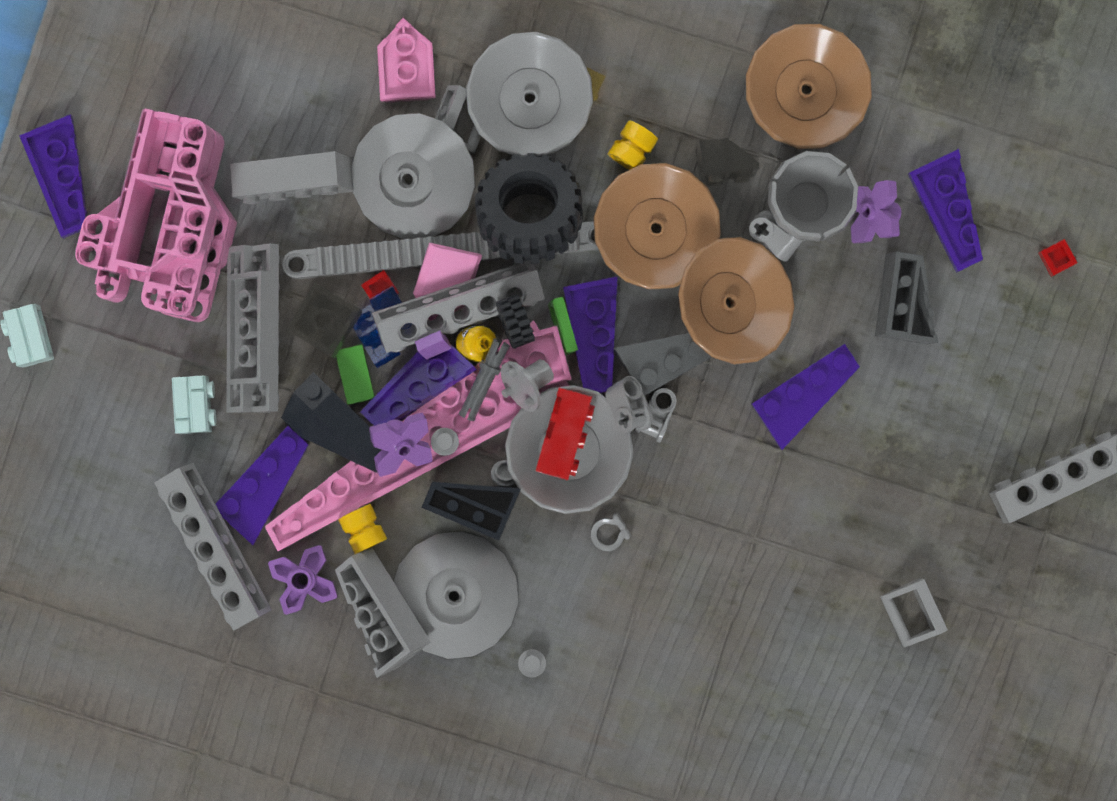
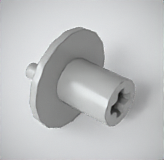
(525, 383)

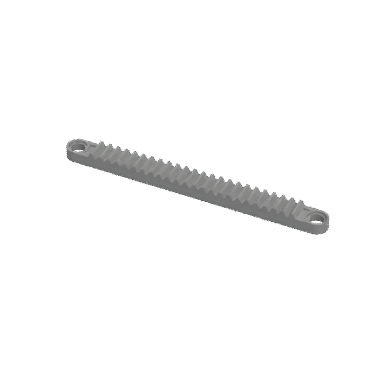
(401, 254)

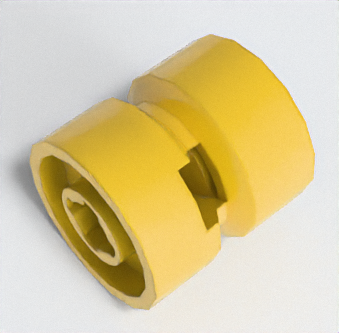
(634, 144)
(362, 529)

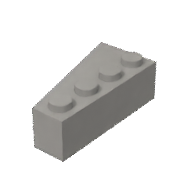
(381, 612)

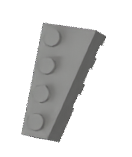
(292, 176)

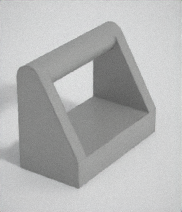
(450, 109)
(927, 605)

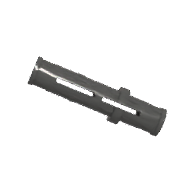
(484, 379)

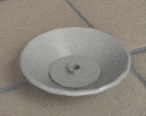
(526, 66)
(439, 170)
(602, 462)
(484, 587)

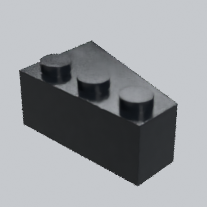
(473, 506)

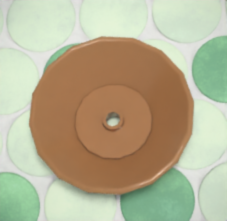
(816, 59)
(650, 197)
(758, 297)

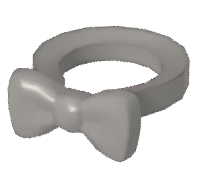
(615, 520)

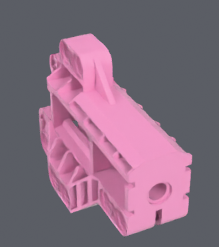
(192, 195)

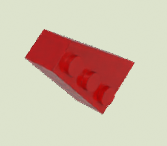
(565, 434)

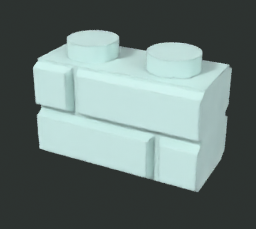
(27, 335)
(193, 404)

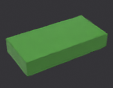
(561, 320)
(355, 374)

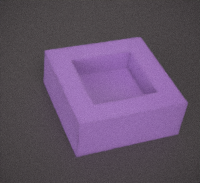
(433, 345)

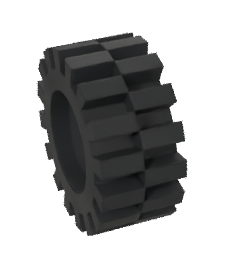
(515, 321)

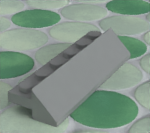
(252, 328)

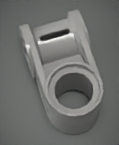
(773, 237)
(627, 404)
(660, 416)

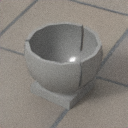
(812, 196)

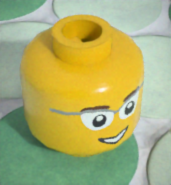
(474, 342)

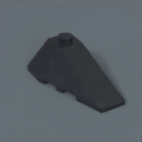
(328, 421)

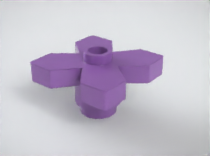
(876, 212)
(400, 442)
(296, 593)

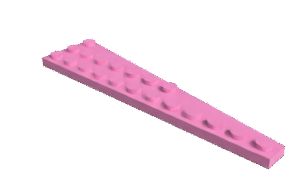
(357, 486)

